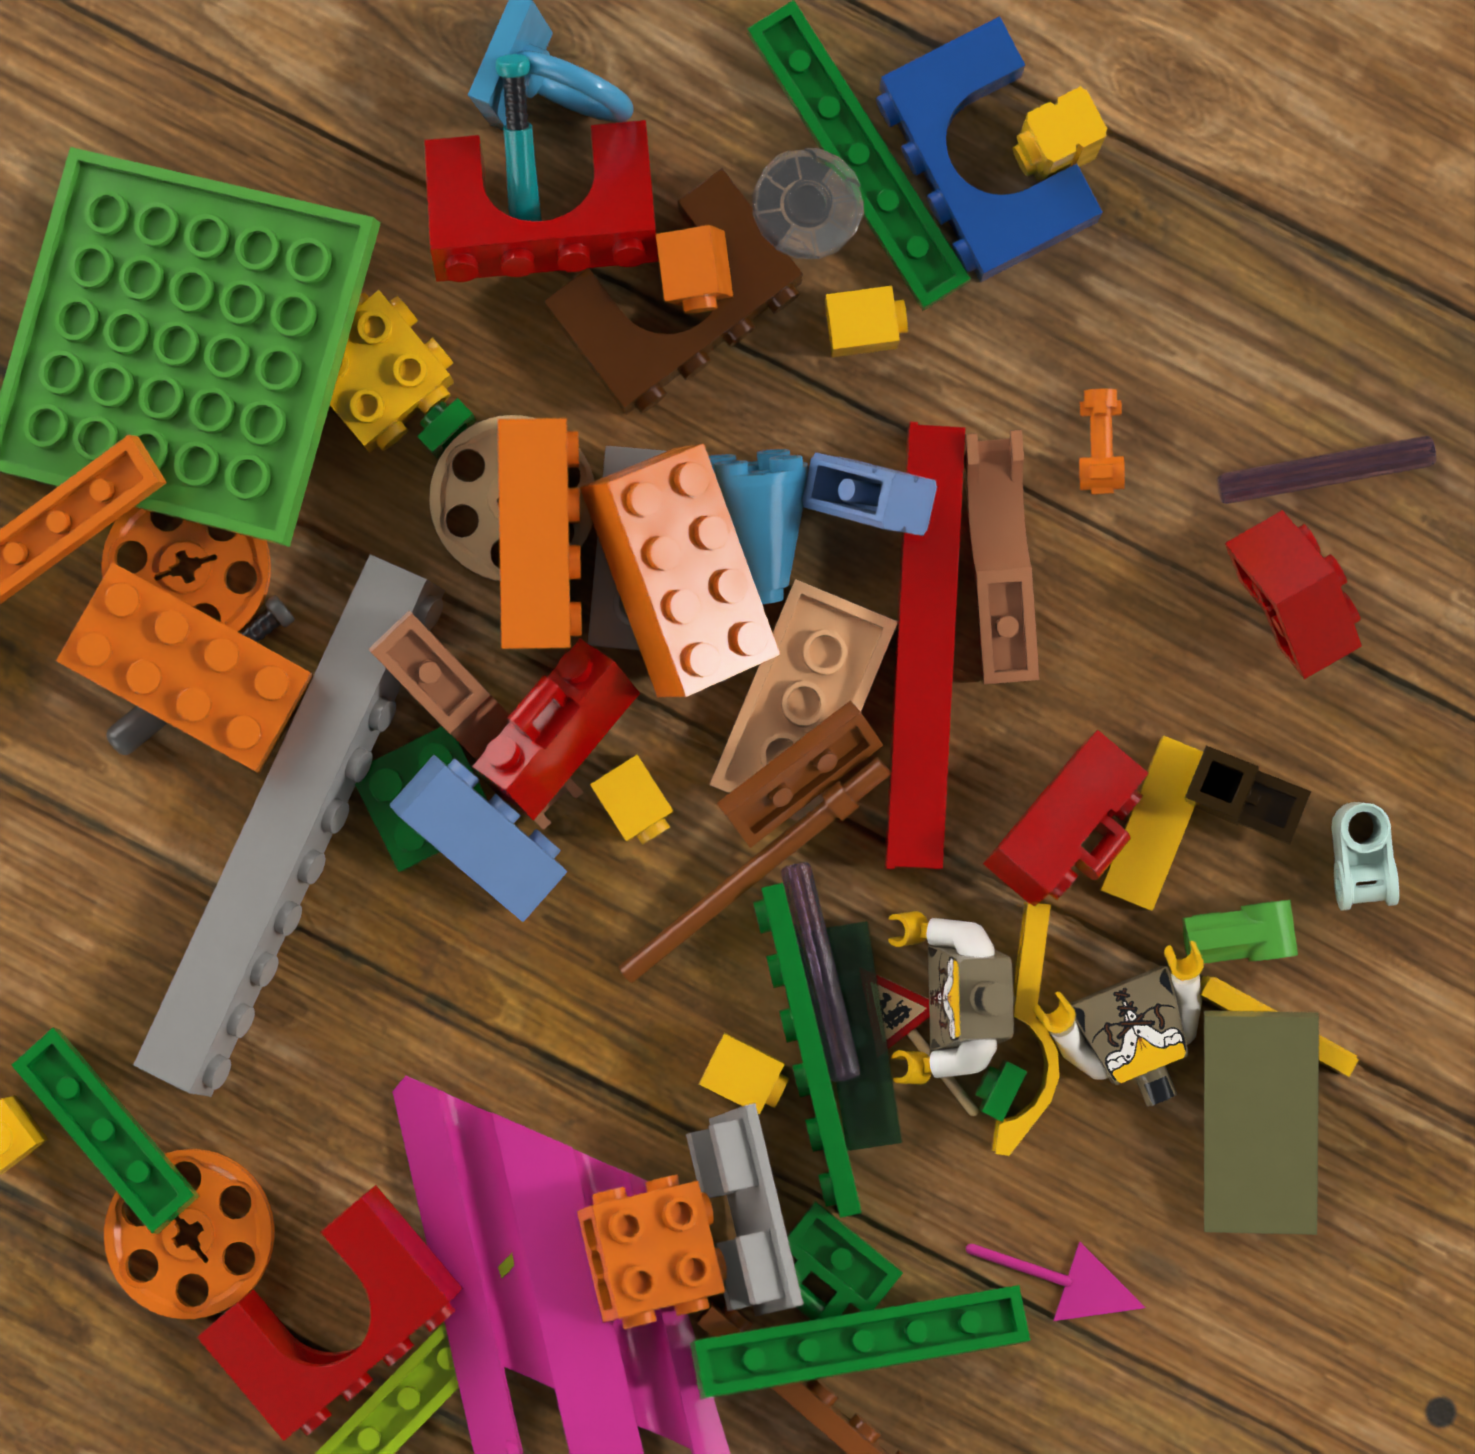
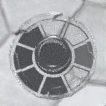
(807, 203)

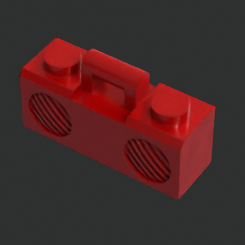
(555, 728)
(1048, 837)

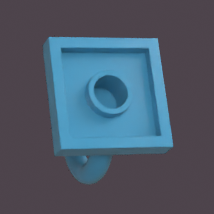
(527, 33)

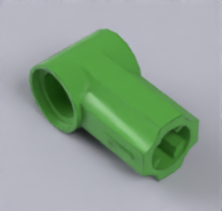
(1253, 933)

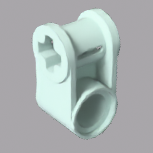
(1364, 860)

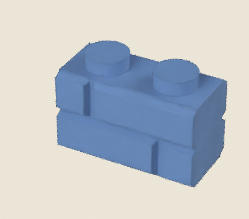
(869, 494)

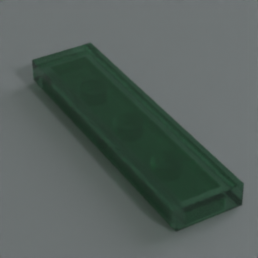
(870, 1099)

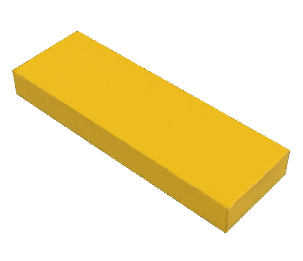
(1154, 826)
(1232, 999)

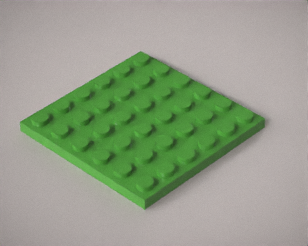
(187, 322)

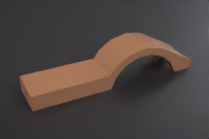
(1001, 559)
(447, 691)

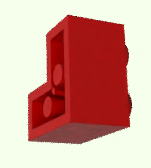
(1297, 592)

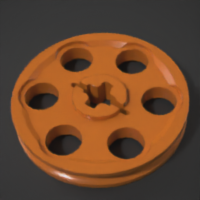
(210, 579)
(218, 1232)

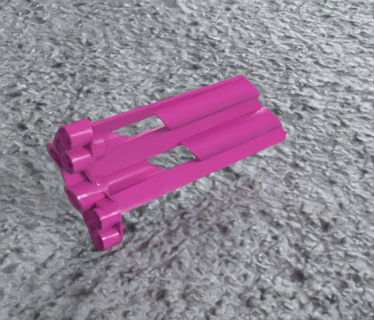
(507, 1190)

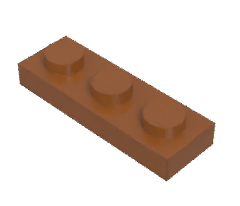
(800, 774)

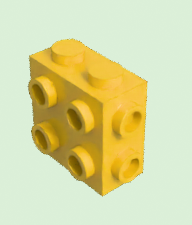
(387, 373)

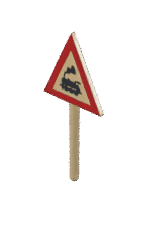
(902, 1014)

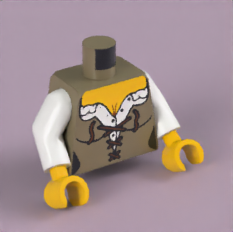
(967, 997)
(1133, 1026)

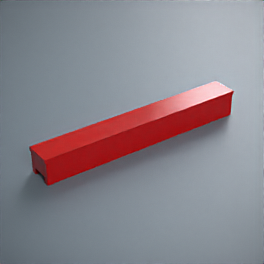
(925, 656)

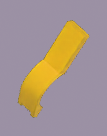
(1026, 995)

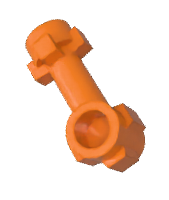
(1102, 471)

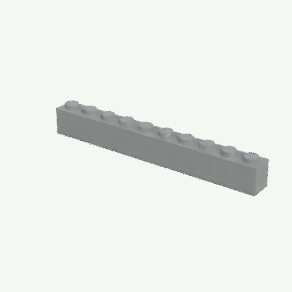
(285, 837)

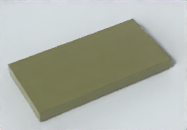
(1261, 1122)

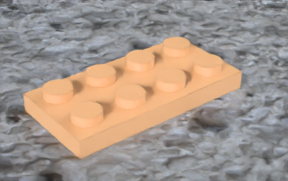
(824, 661)

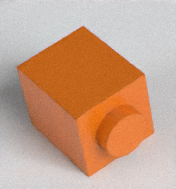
(694, 267)

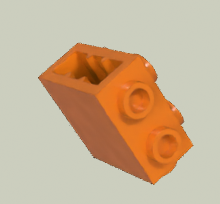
(652, 1251)

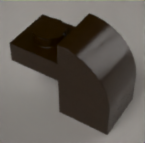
(1246, 796)

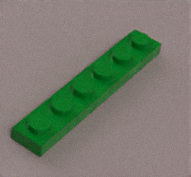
(846, 131)
(812, 1074)
(859, 1342)

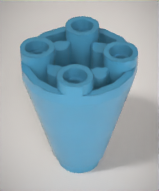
(765, 512)

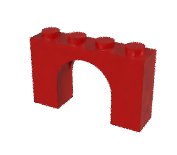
(605, 230)
(295, 1382)

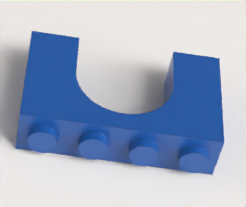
(989, 227)

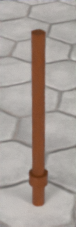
(838, 802)

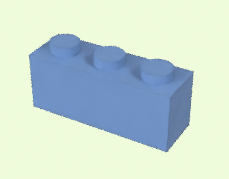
(480, 835)

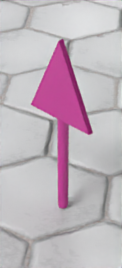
(1087, 1289)

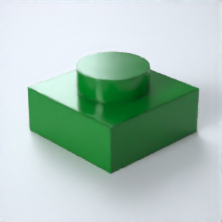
(444, 424)
(999, 1089)

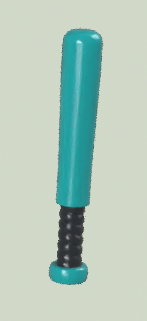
(518, 140)

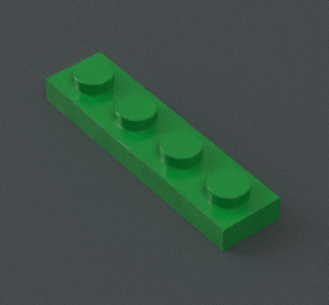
(105, 1130)

